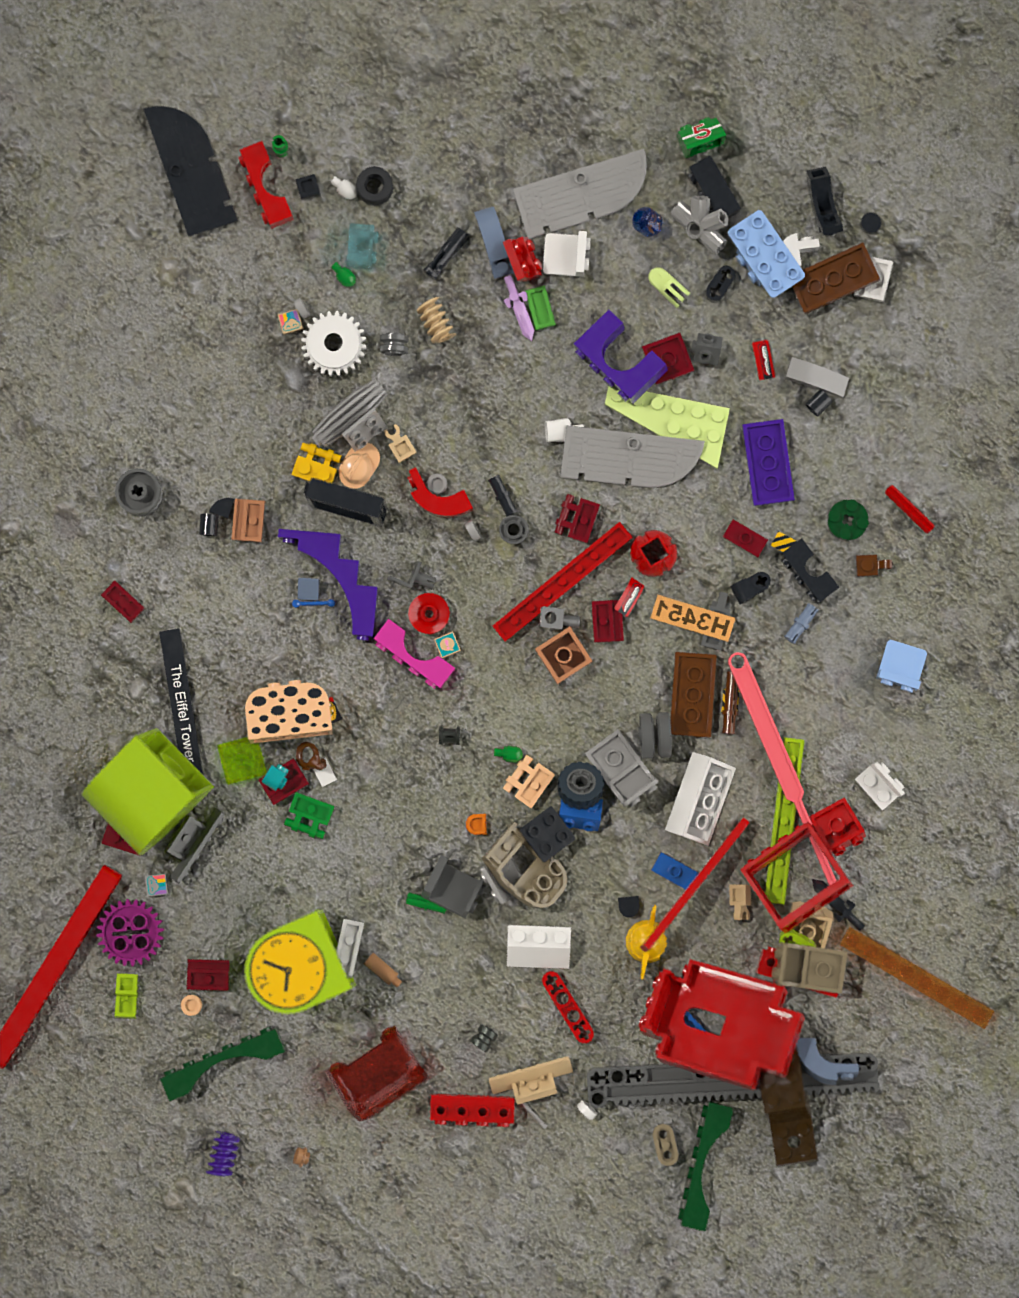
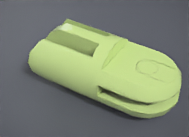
(662, 281)

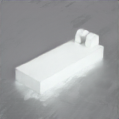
(349, 945)

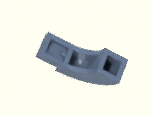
(493, 241)
(819, 1068)

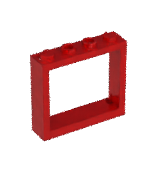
(814, 904)

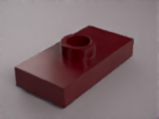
(745, 538)
(123, 601)

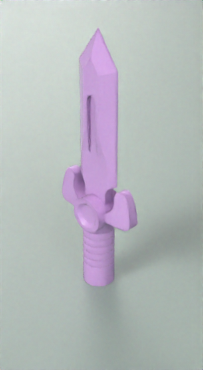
(519, 308)

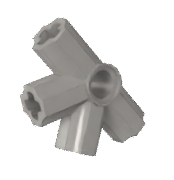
(708, 222)

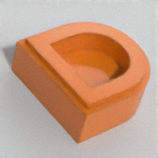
(477, 824)

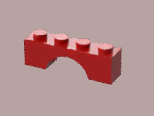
(257, 161)

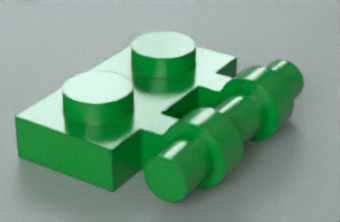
(312, 809)

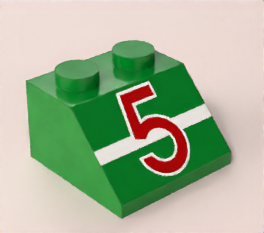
(701, 137)

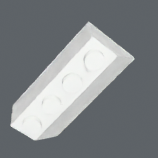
(700, 798)

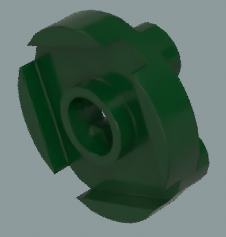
(844, 531)

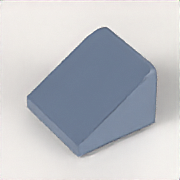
(308, 589)

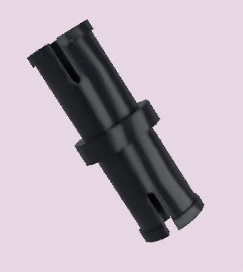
(502, 495)

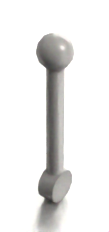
(534, 1115)

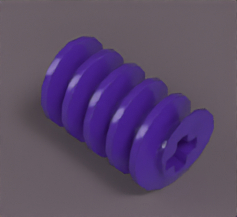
(224, 1154)

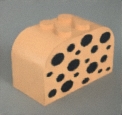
(287, 712)

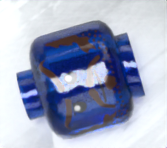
(647, 221)

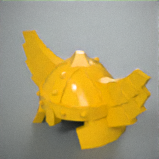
(637, 935)

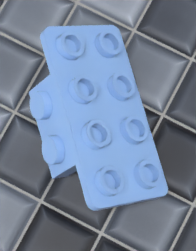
(765, 255)

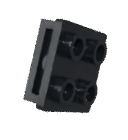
(547, 834)

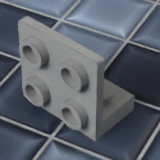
(511, 873)

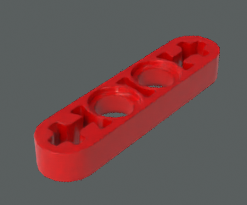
(565, 1008)

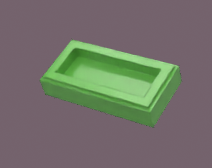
(540, 308)

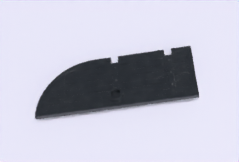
(192, 178)

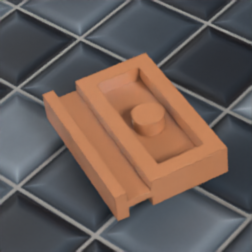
(248, 520)

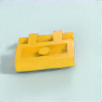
(307, 468)

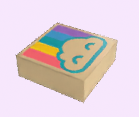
(290, 322)

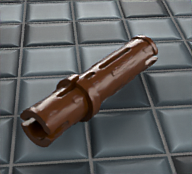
(730, 707)

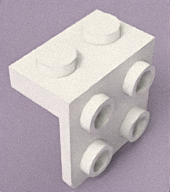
(566, 254)

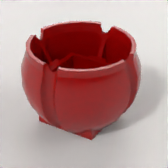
(642, 564)

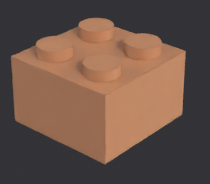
(563, 655)

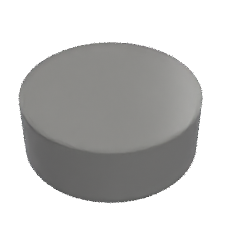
(302, 308)
(437, 484)
(472, 530)

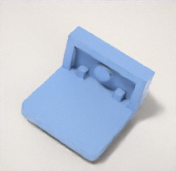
(901, 666)

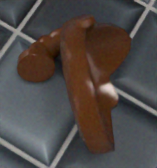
(315, 762)

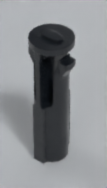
(446, 253)

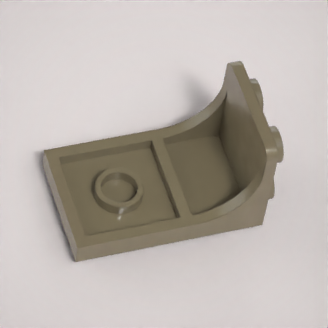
(809, 967)

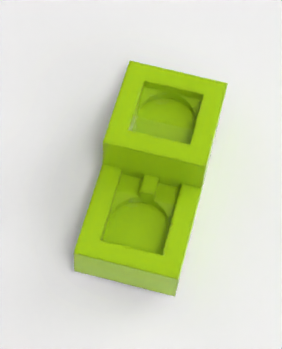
(126, 996)

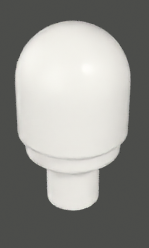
(345, 188)

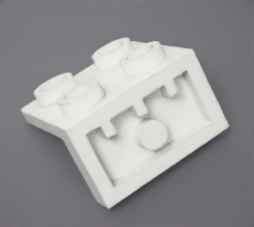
(879, 785)

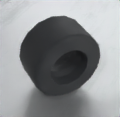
(374, 173)

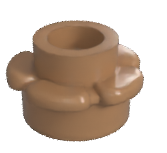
(301, 1156)

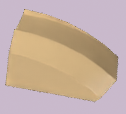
(814, 927)

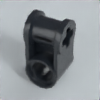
(747, 587)

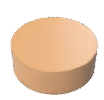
(191, 1005)

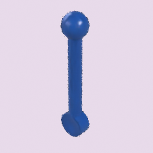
(296, 603)

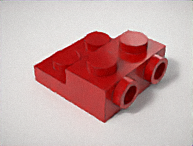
(522, 258)
(838, 827)

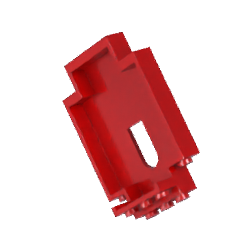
(754, 1036)

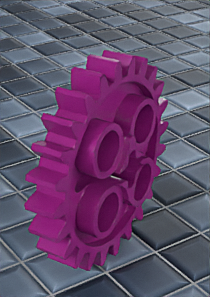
(132, 951)

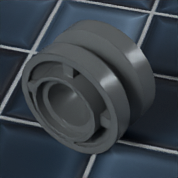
(394, 344)
(504, 529)

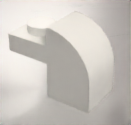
(796, 247)

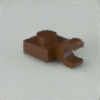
(868, 565)

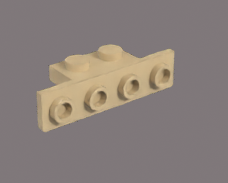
(532, 1081)

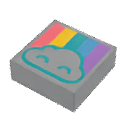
(156, 885)

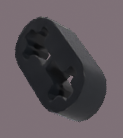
(716, 281)

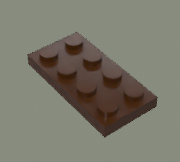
(835, 278)
(693, 694)

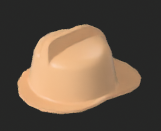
(359, 466)

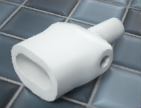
(556, 429)

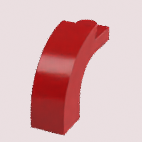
(444, 507)

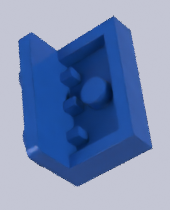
(584, 819)

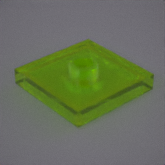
(241, 760)

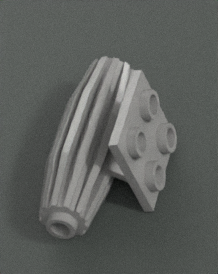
(353, 418)

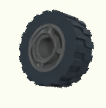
(580, 796)

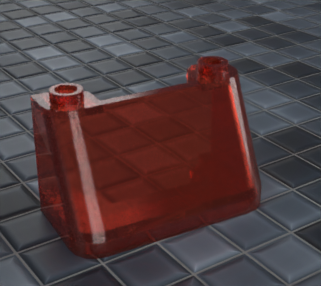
(377, 1076)

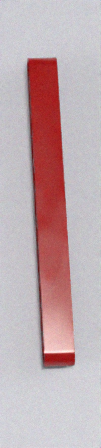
(57, 961)

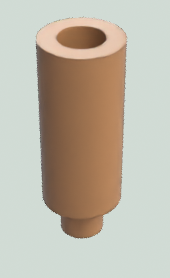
(382, 970)

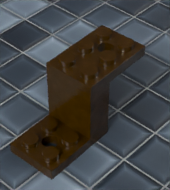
(789, 1115)

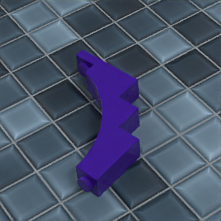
(326, 550)

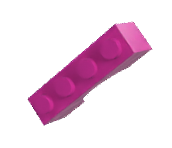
(435, 670)

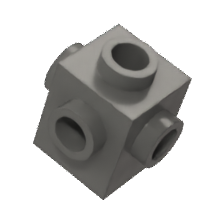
(707, 349)

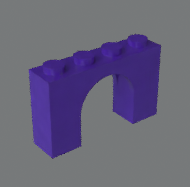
(629, 383)

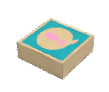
(447, 645)

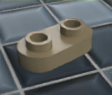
(665, 1144)

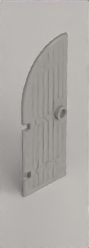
(572, 195)
(619, 455)

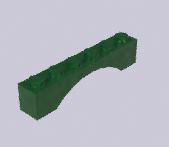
(262, 1046)
(715, 1123)

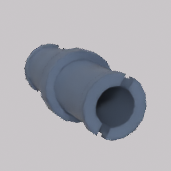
(801, 623)

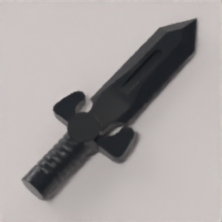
(838, 905)

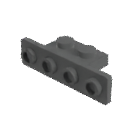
(190, 840)

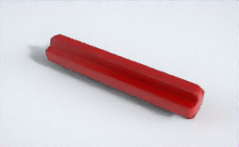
(908, 508)

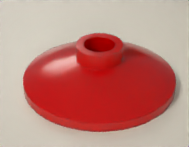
(427, 602)

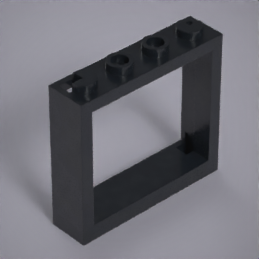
(346, 502)

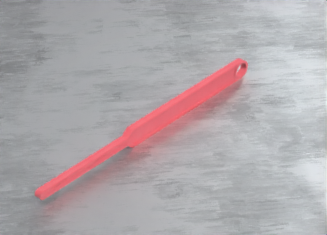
(775, 749)

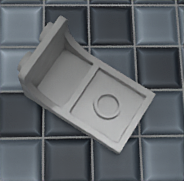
(622, 769)

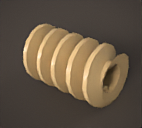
(434, 321)

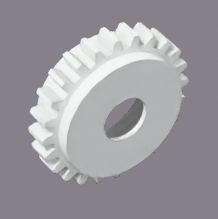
(333, 360)

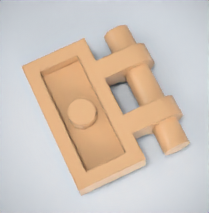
(534, 784)

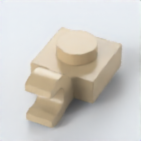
(740, 897)

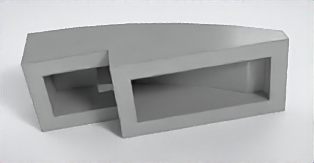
(816, 377)

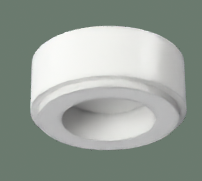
(587, 1110)

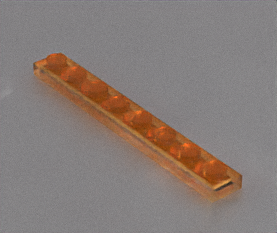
(916, 977)

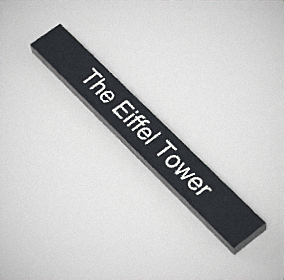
(180, 696)

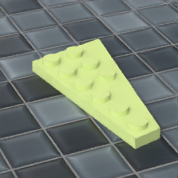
(677, 419)

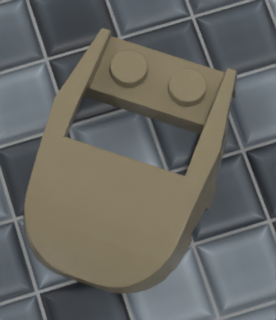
(540, 882)

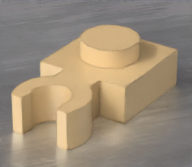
(401, 446)

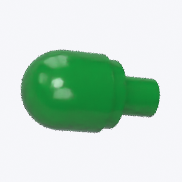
(344, 275)
(509, 753)

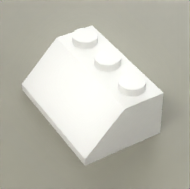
(538, 946)

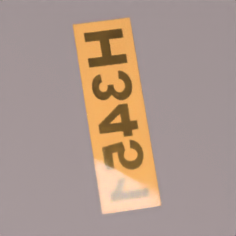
(692, 618)

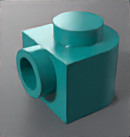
(275, 777)

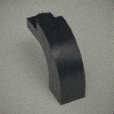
(822, 201)

